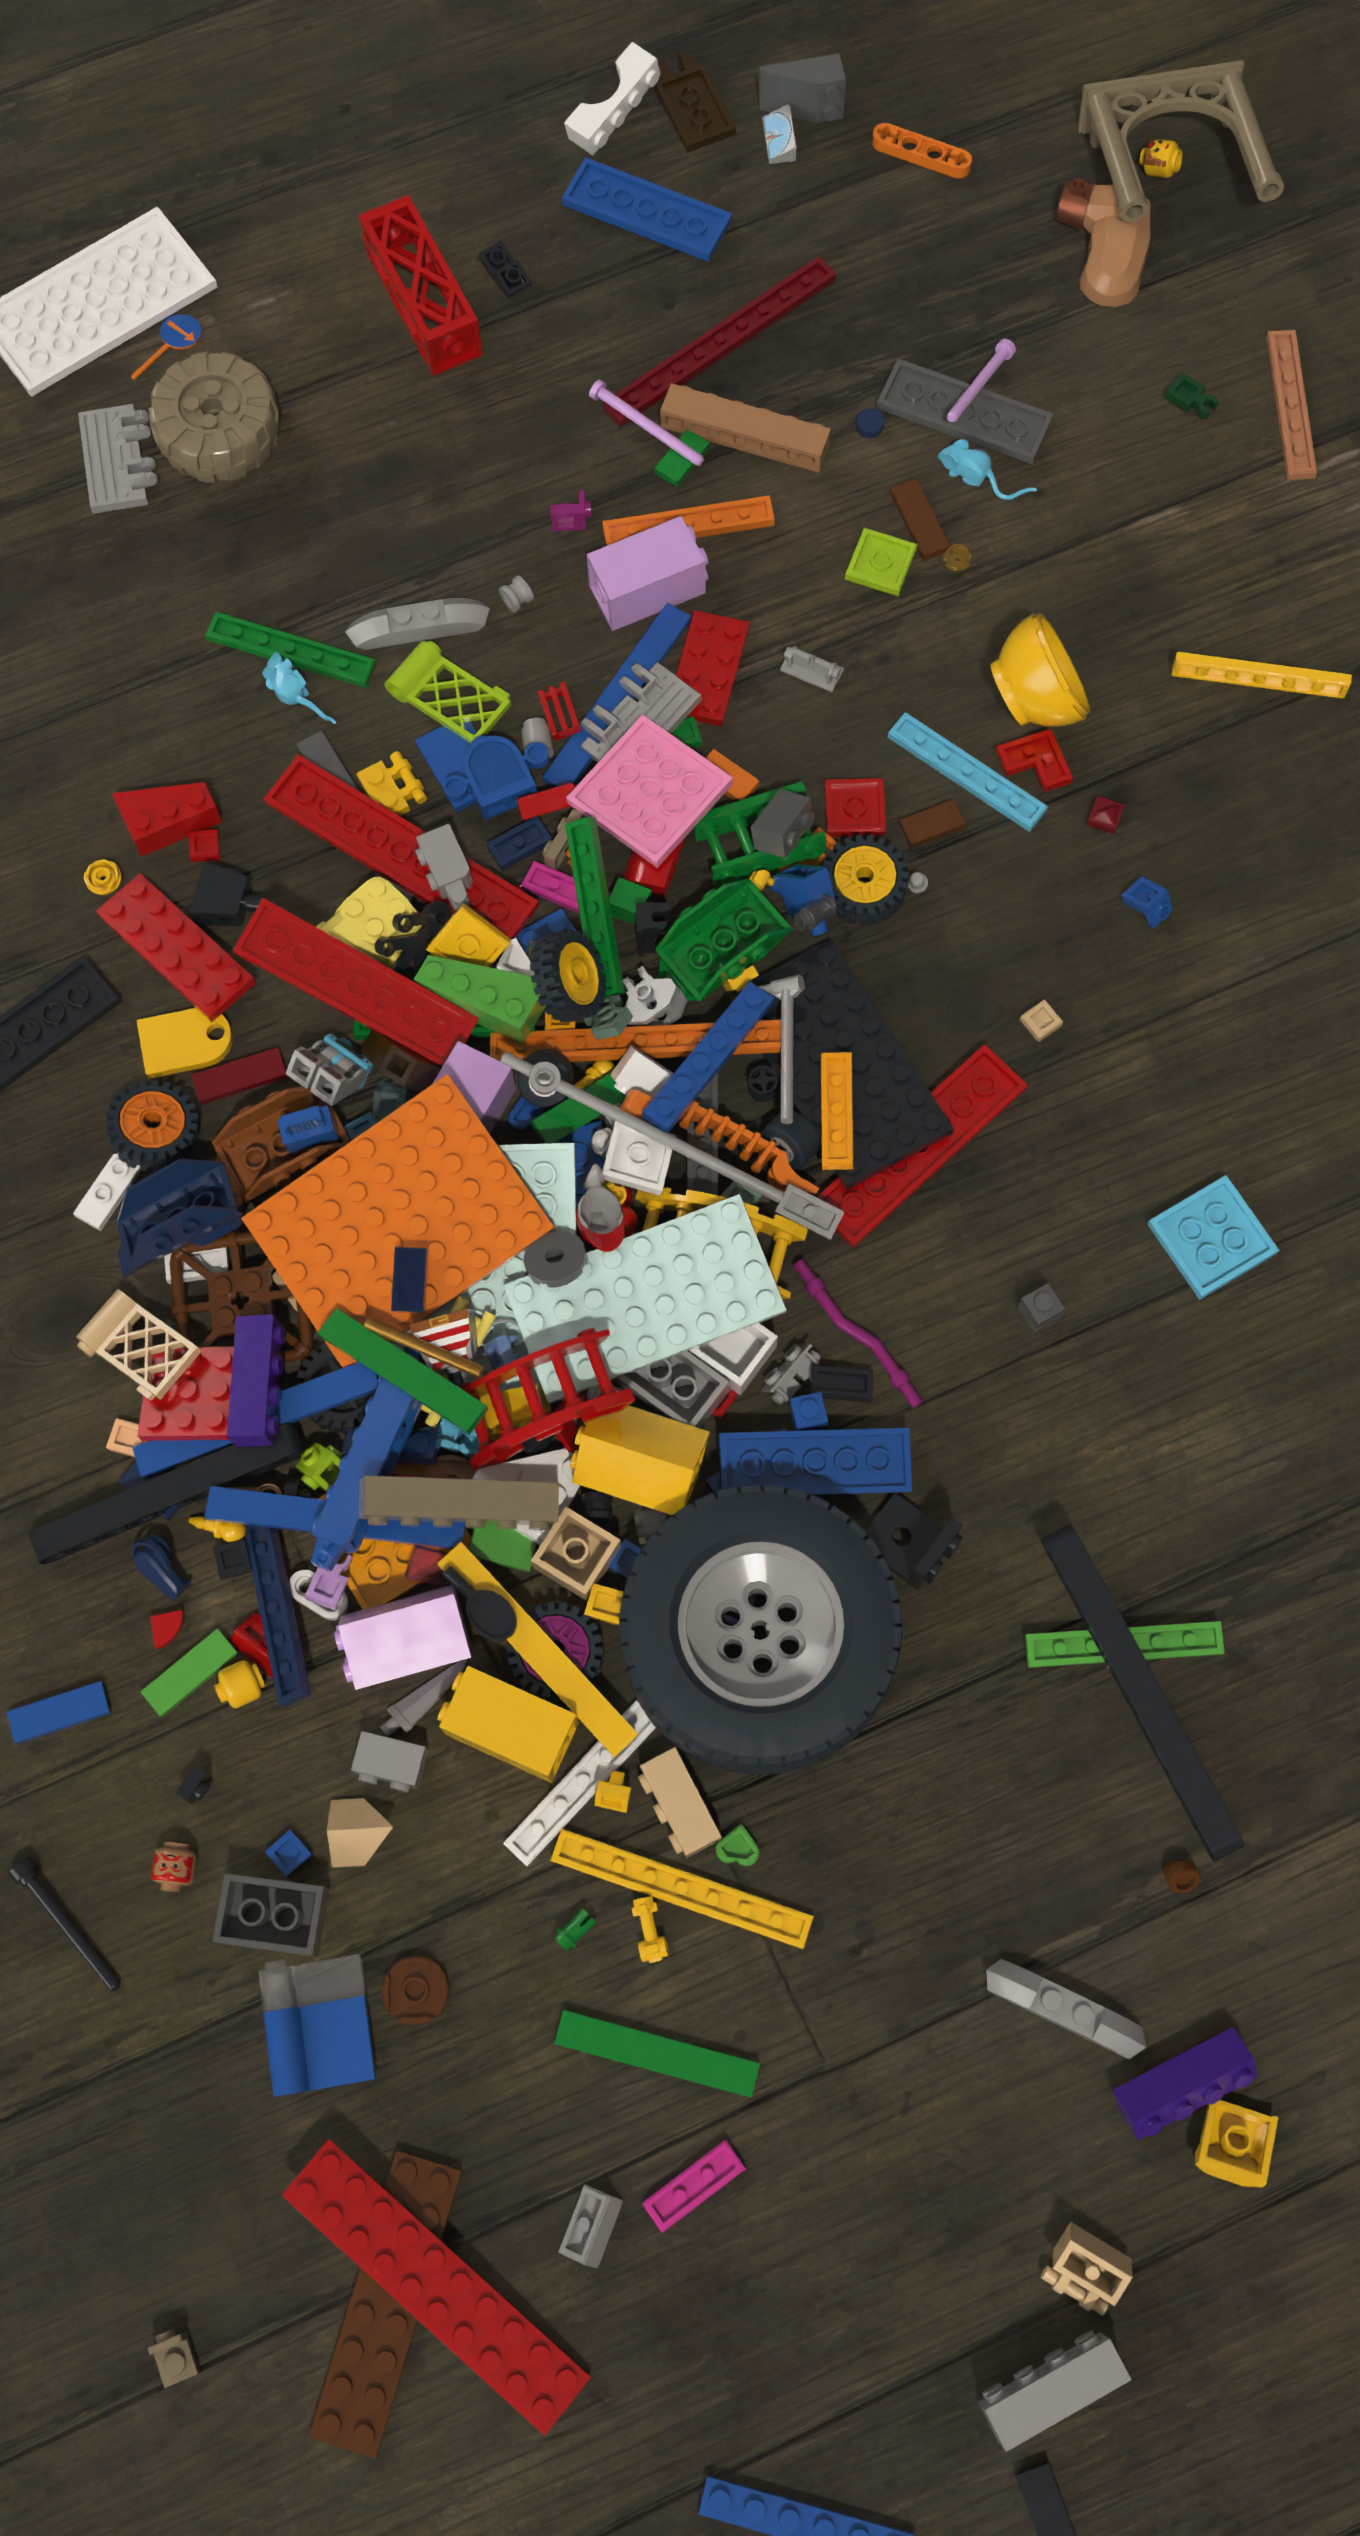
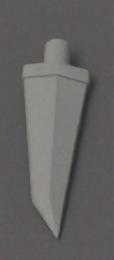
(415, 1705)

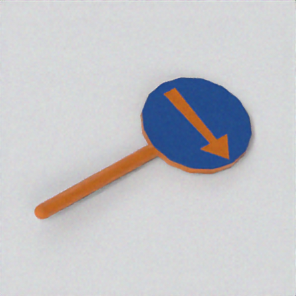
(176, 332)

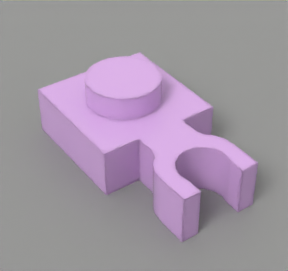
(329, 1586)

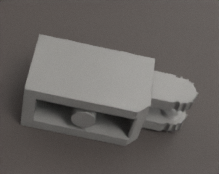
(446, 865)

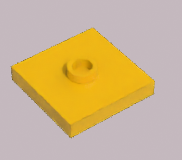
(469, 939)

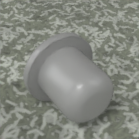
(917, 882)

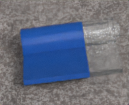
(316, 2024)

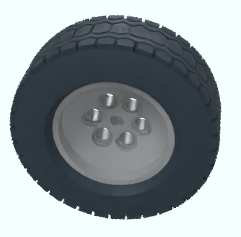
(797, 1557)

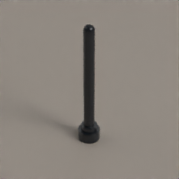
(26, 1874)

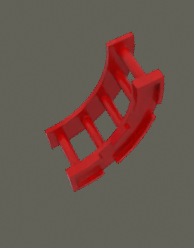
(543, 1423)

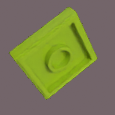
(881, 561)

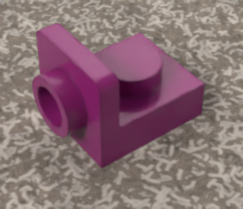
(571, 516)

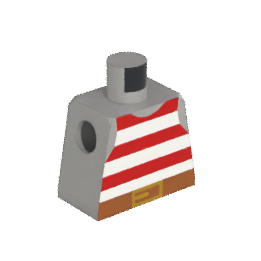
(453, 1333)

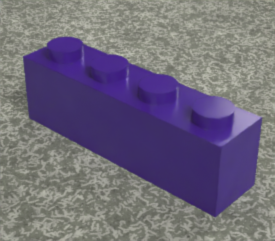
(255, 1381)
(1185, 2083)

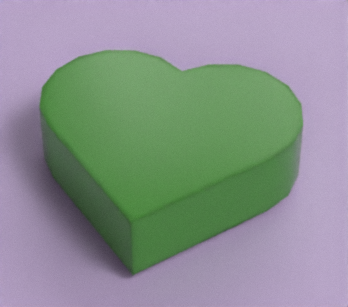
(738, 1848)

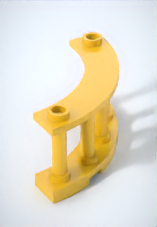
(780, 1228)

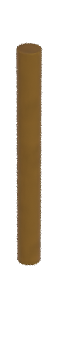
(424, 1347)

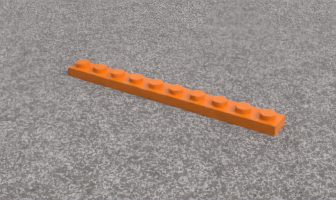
(654, 1041)

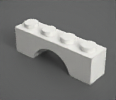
(593, 123)

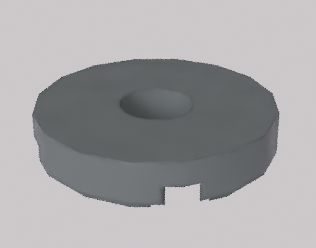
(551, 1245)

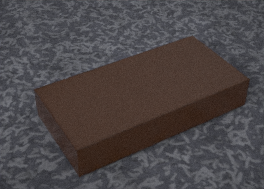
(931, 824)

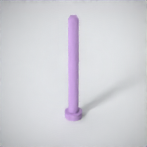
(1004, 351)

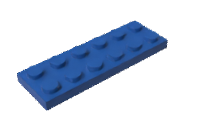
(647, 209)
(818, 1460)

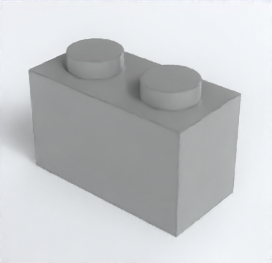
(389, 1761)

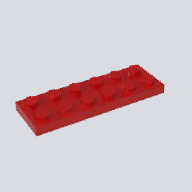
(176, 947)

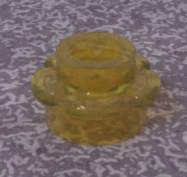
(957, 551)

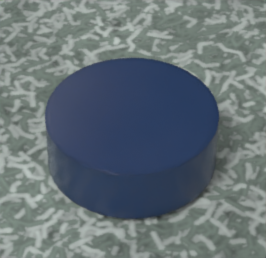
(870, 423)

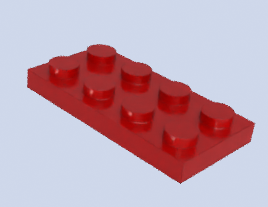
(712, 663)

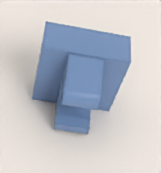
(500, 1351)

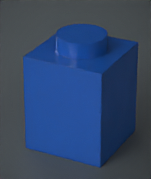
(808, 1412)

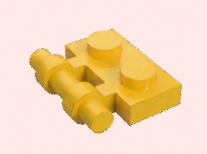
(380, 784)

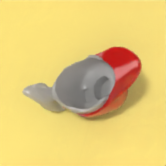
(600, 1214)

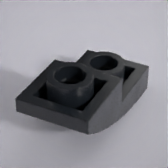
(504, 270)

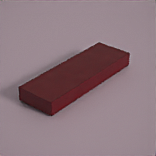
(239, 1076)

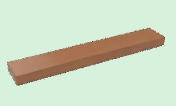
(1291, 405)

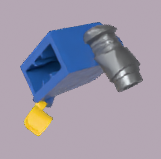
(805, 894)

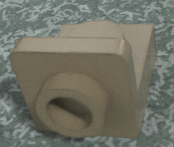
(174, 2357)

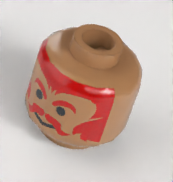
(173, 1866)

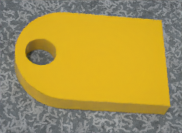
(181, 1042)

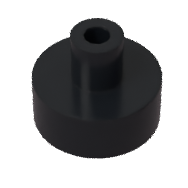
(293, 1487)

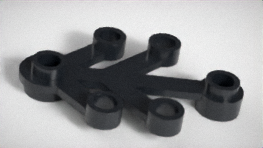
(414, 944)

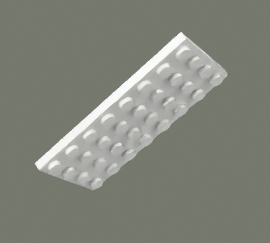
(98, 300)

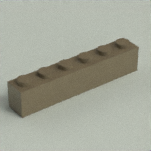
(458, 1501)

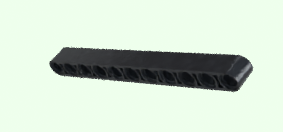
(1142, 1693)

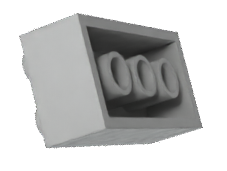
(678, 1388)
(1053, 2390)

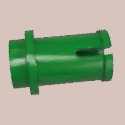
(573, 1930)

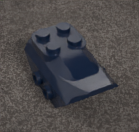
(176, 1207)

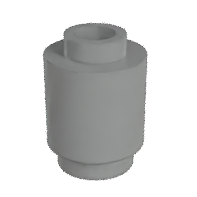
(537, 731)

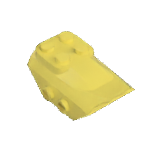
(368, 916)

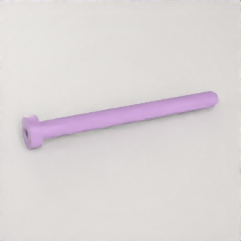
(599, 390)

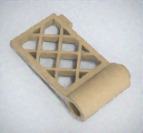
(114, 1325)

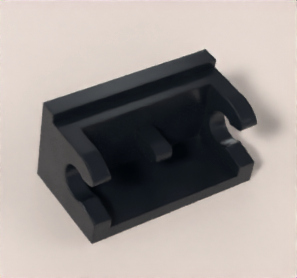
(652, 922)

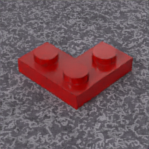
(1036, 752)

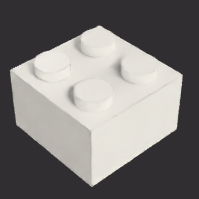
(738, 1355)

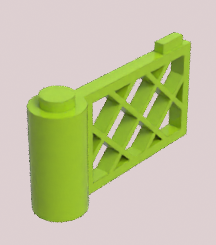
(418, 673)

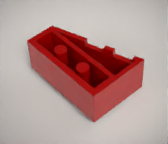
(166, 814)

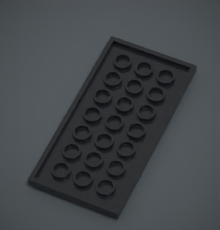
(889, 1100)

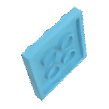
(1213, 1237)

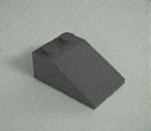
(809, 85)

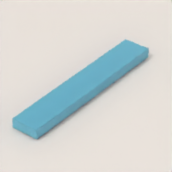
(967, 772)

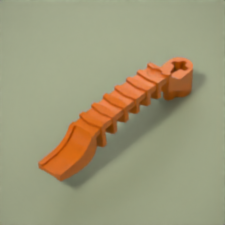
(780, 1172)

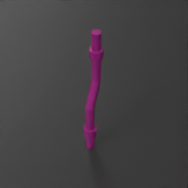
(898, 1377)

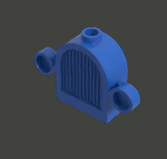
(496, 774)

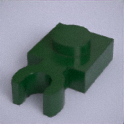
(1189, 393)

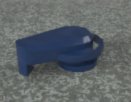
(155, 1565)

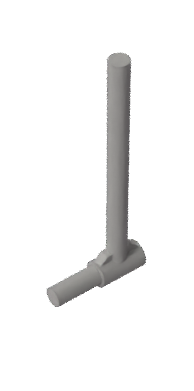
(785, 991)

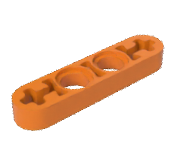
(923, 147)

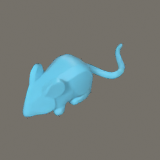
(973, 466)
(289, 684)
(456, 1439)

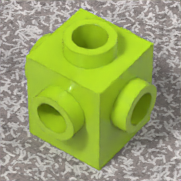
(320, 1466)

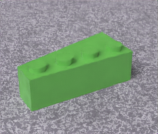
(497, 997)

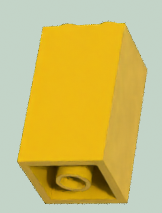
(640, 1458)
(508, 1723)

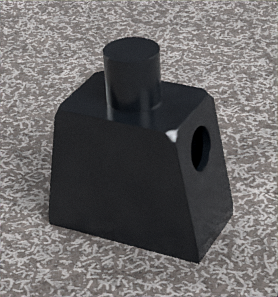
(222, 897)

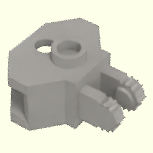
(653, 999)

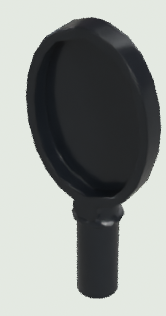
(485, 1609)

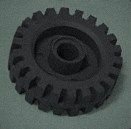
(342, 1416)

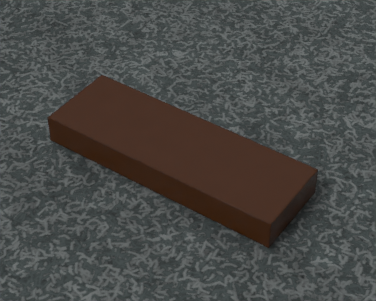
(919, 519)

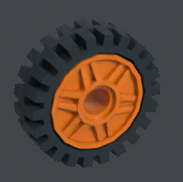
(152, 1105)

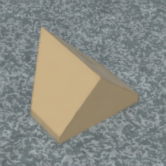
(354, 1832)

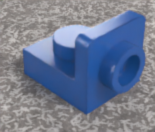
(1149, 900)

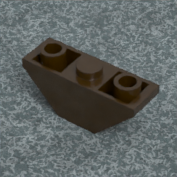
(399, 1062)

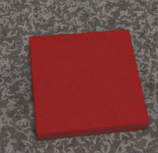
(855, 807)

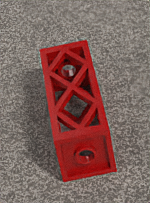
(384, 235)

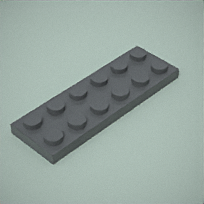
(988, 420)

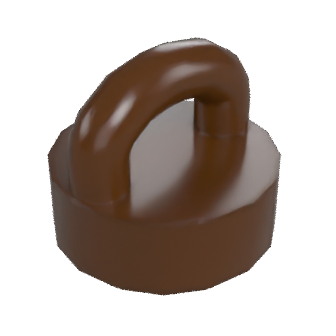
(1181, 1876)

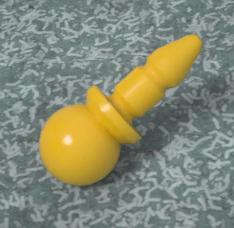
(598, 1071)
(228, 1531)

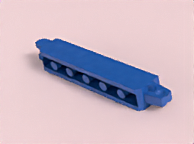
(373, 1453)

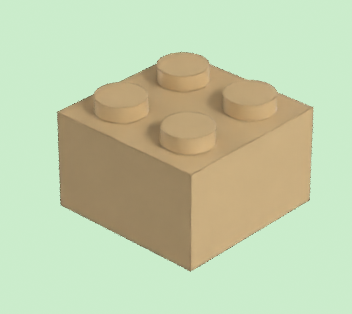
(576, 1553)

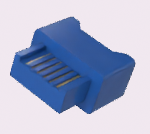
(308, 1128)

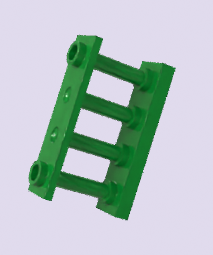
(736, 818)

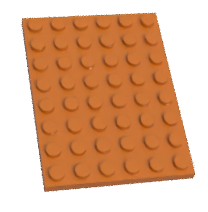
(408, 1182)

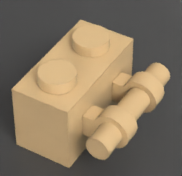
(1088, 2270)

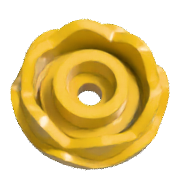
(101, 869)

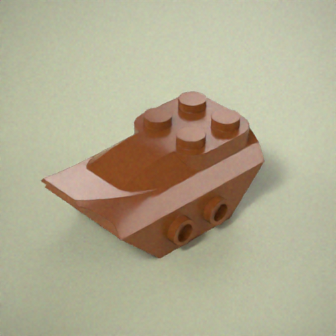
(254, 1147)

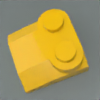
(1236, 2144)

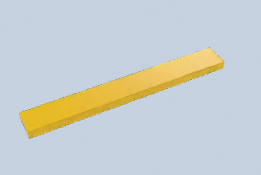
(549, 1660)
(682, 1888)

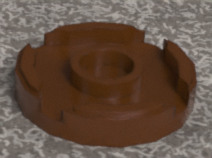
(415, 1990)

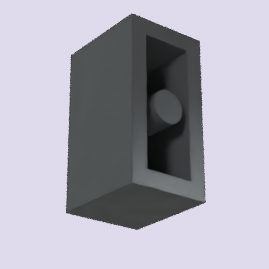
(782, 823)

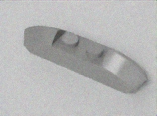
(418, 622)
(1065, 2008)

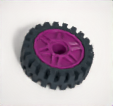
(572, 1630)

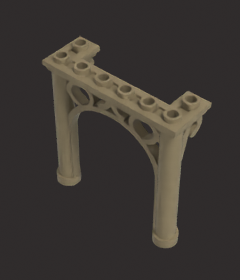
(1169, 93)

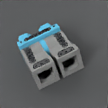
(330, 1065)

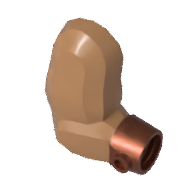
(1115, 248)

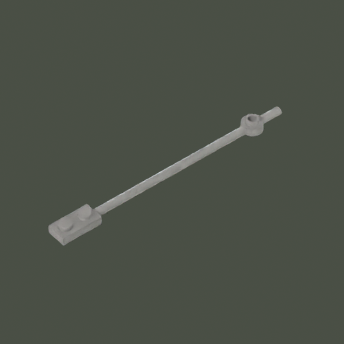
(792, 1203)

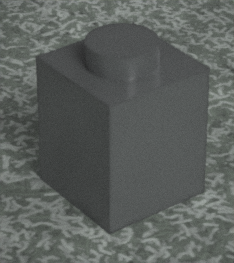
(1041, 1308)

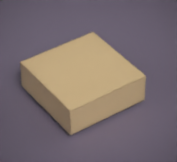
(1041, 1020)

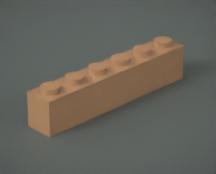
(745, 427)

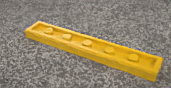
(1261, 675)

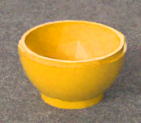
(1039, 676)

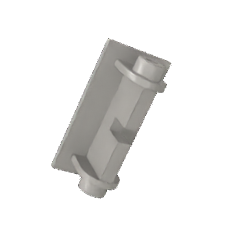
(811, 668)
(781, 1380)

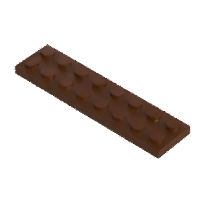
(377, 2327)

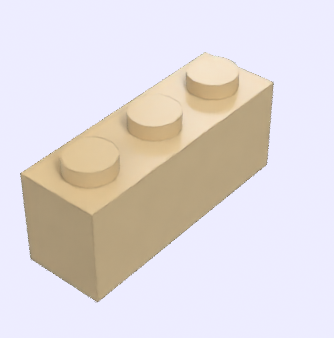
(679, 1803)

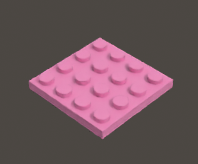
(650, 790)

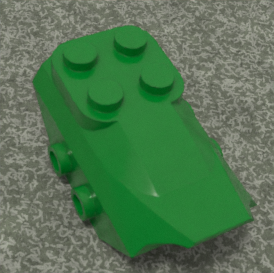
(719, 938)

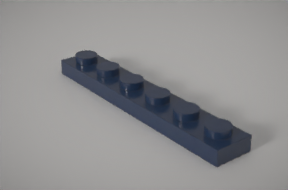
(277, 1615)

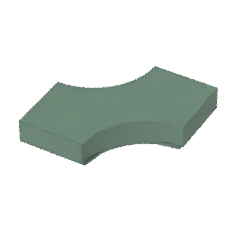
(610, 1019)

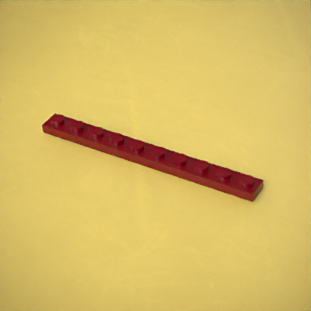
(724, 337)

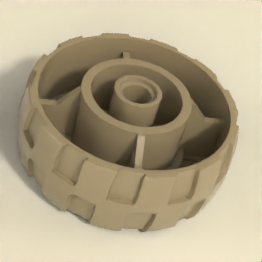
(214, 416)

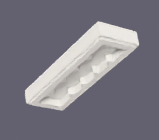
(106, 1192)

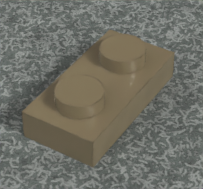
(555, 850)

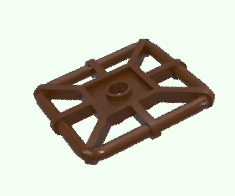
(225, 1288)

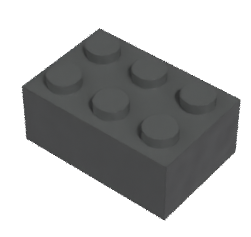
(271, 1915)

